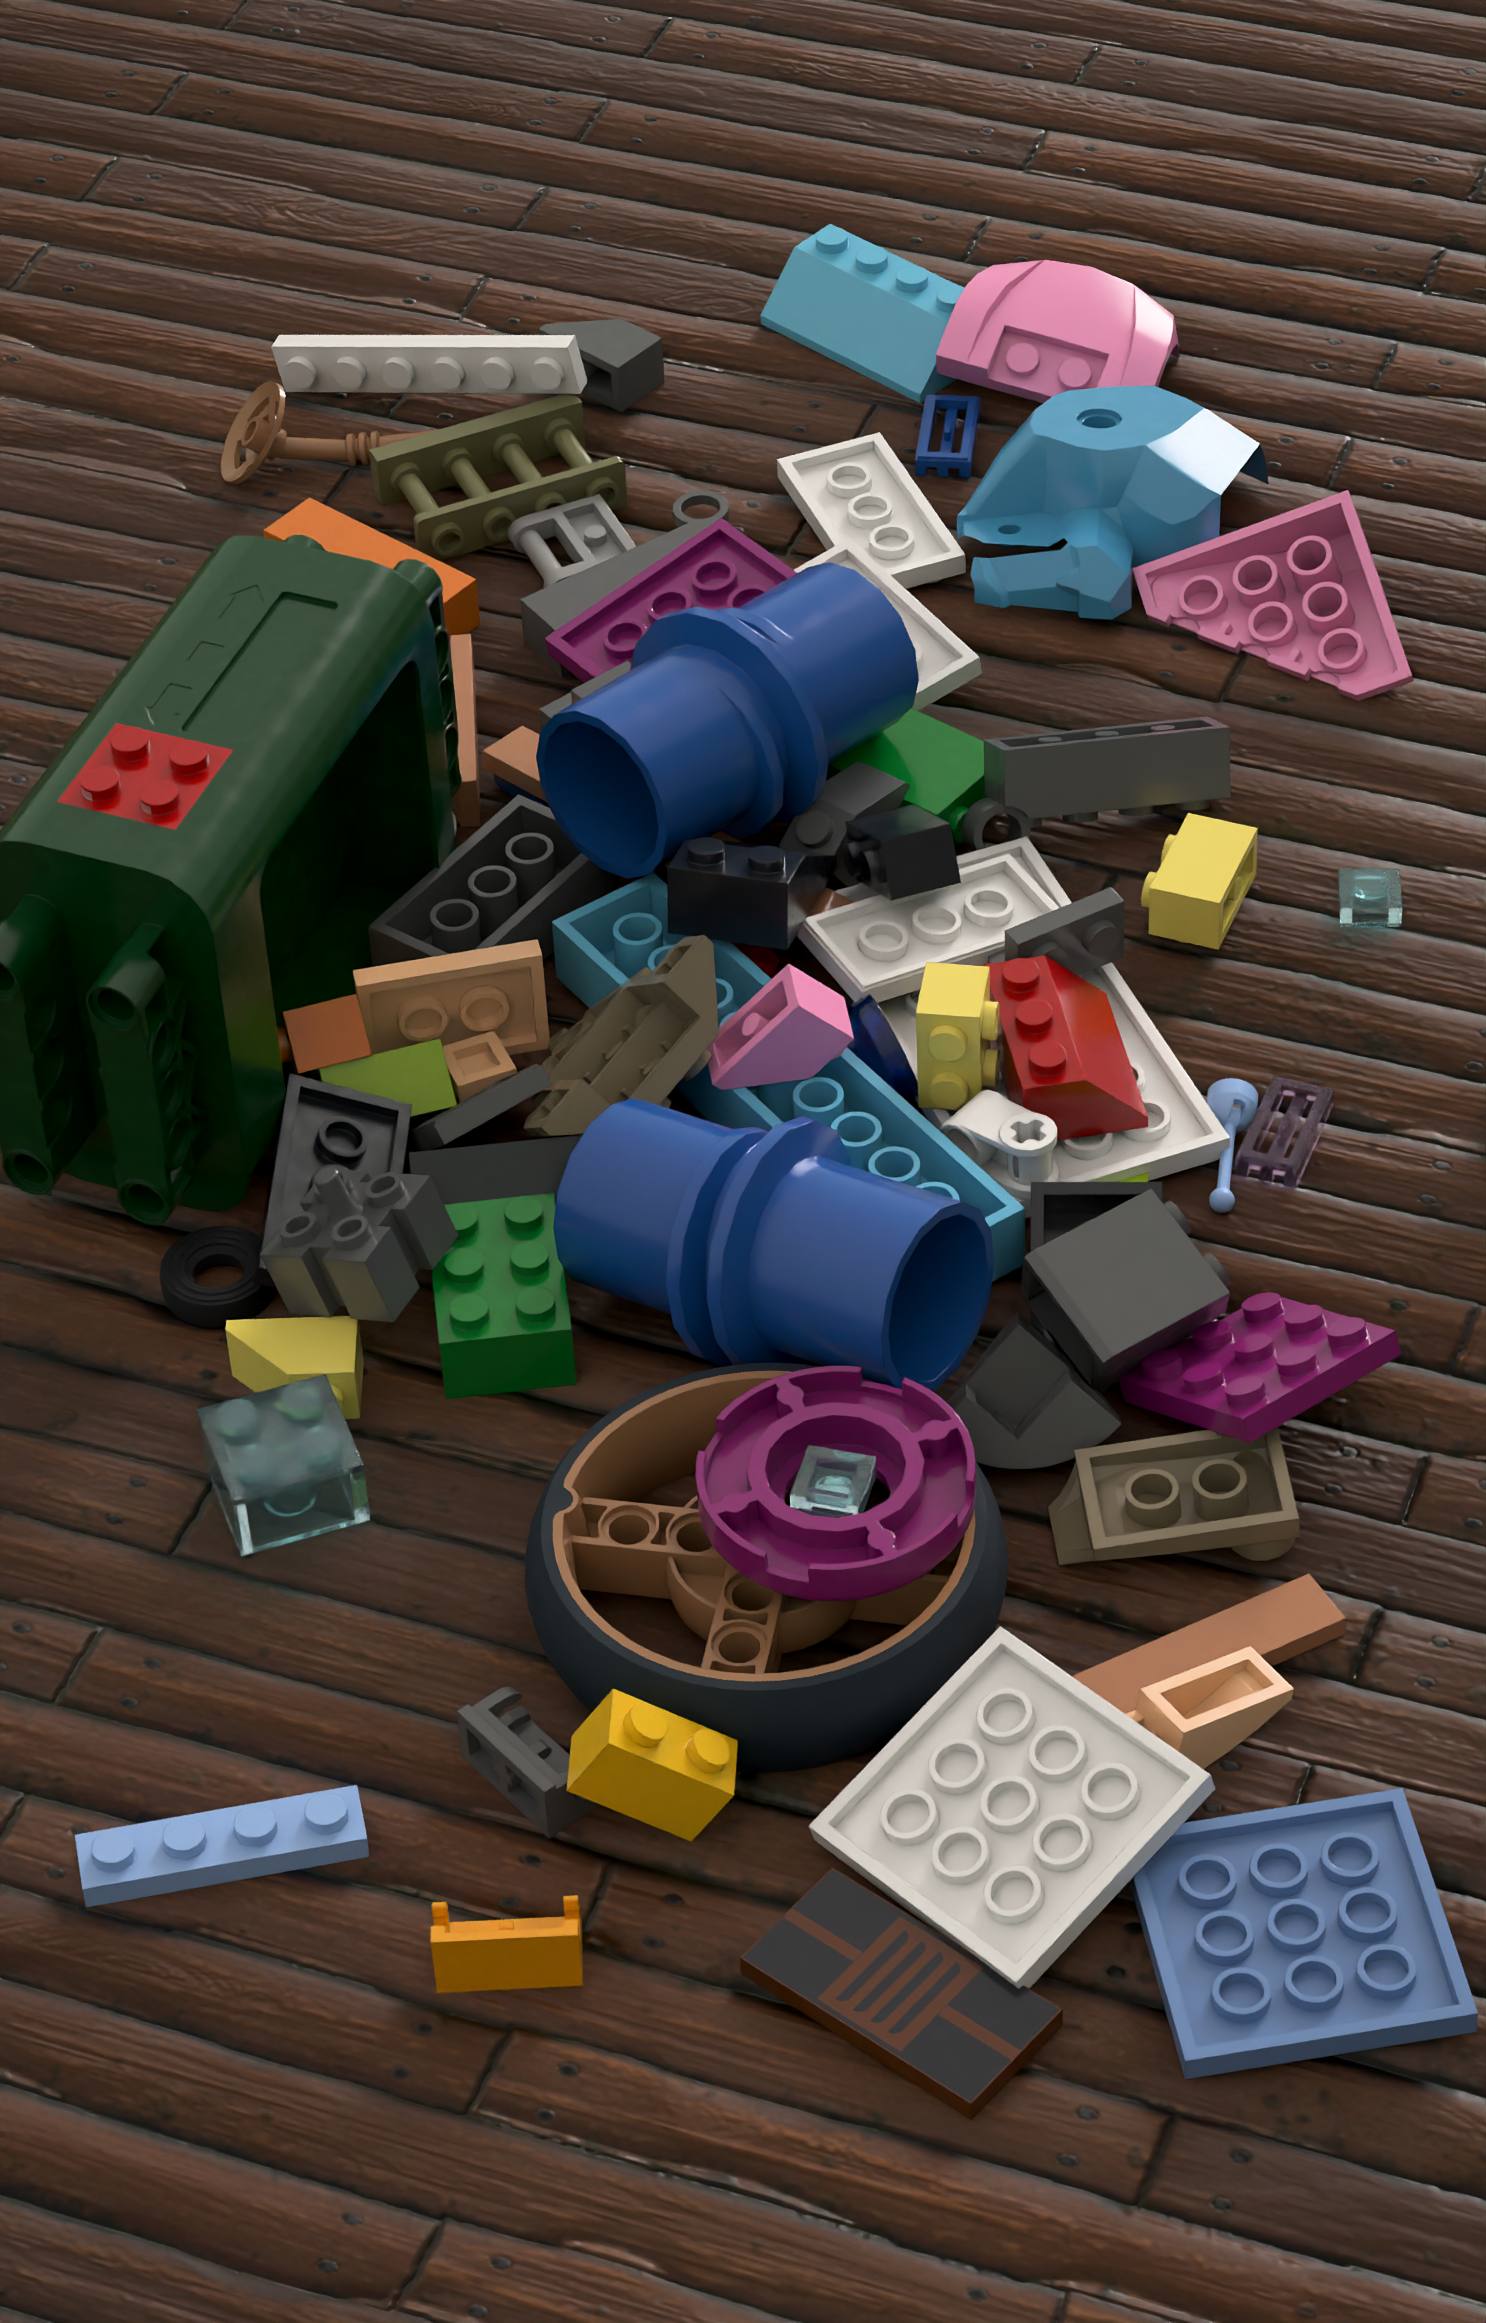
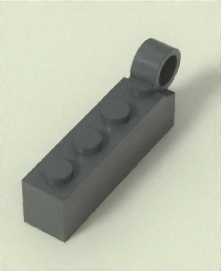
(1100, 771)

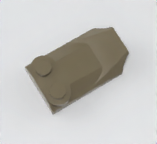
(1176, 1499)

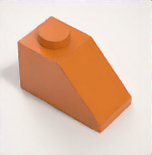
(322, 1034)

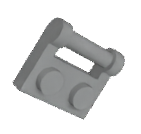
(583, 528)

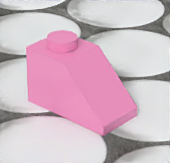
(781, 1033)

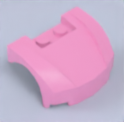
(1054, 331)

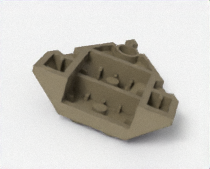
(632, 1042)

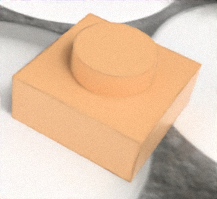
(477, 1064)

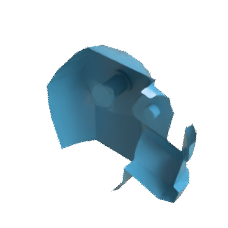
(1114, 476)

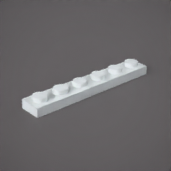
(430, 363)

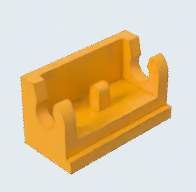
(507, 1951)

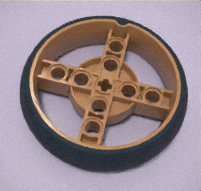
(601, 1540)

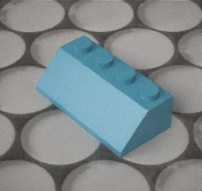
(864, 310)

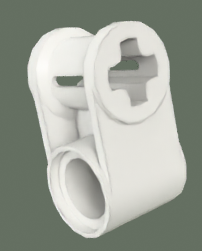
(1005, 1141)

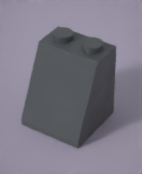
(1123, 1288)

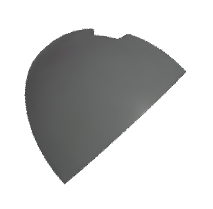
(1029, 1403)

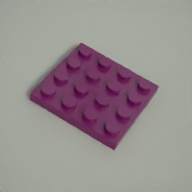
(707, 571)

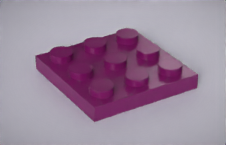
(1259, 1366)

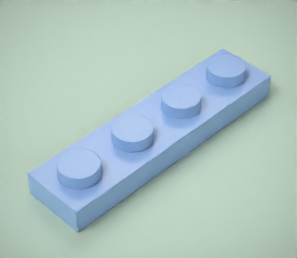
(221, 1846)

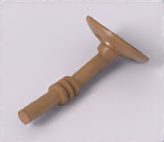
(266, 439)

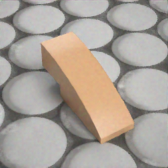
(1213, 1705)

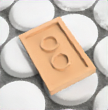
(457, 999)

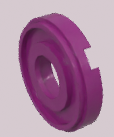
(758, 1451)

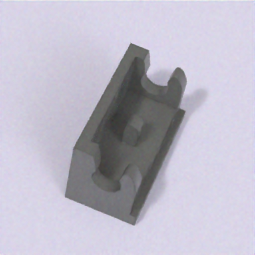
(520, 1761)

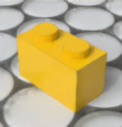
(652, 1765)

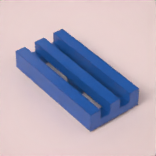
(945, 458)

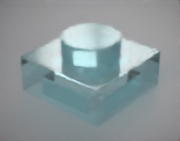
(1369, 897)
(833, 1482)

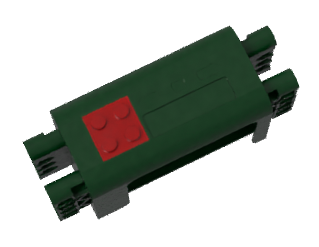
(214, 862)

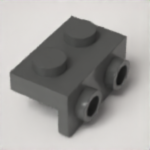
(1075, 936)

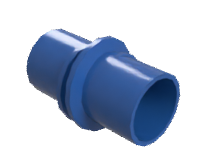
(727, 719)
(773, 1245)

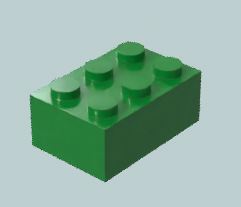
(503, 1300)

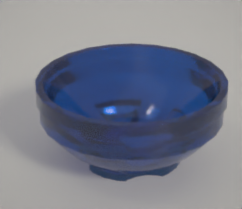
(879, 1047)

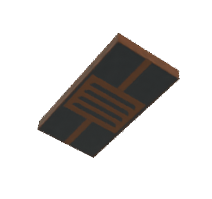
(901, 1992)

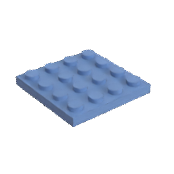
(1300, 1935)

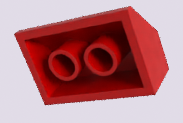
(1063, 1049)

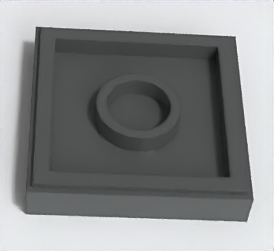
(478, 1109)

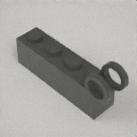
(561, 602)

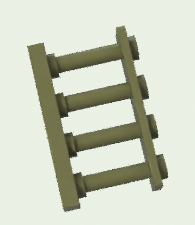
(483, 448)

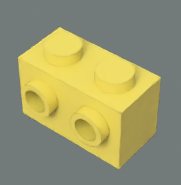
(1201, 880)
(955, 1035)

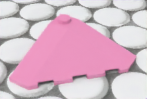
(1288, 593)

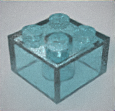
(283, 1464)

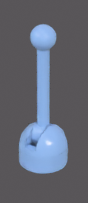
(1234, 1120)

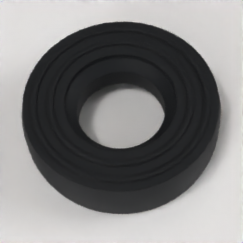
(208, 1249)

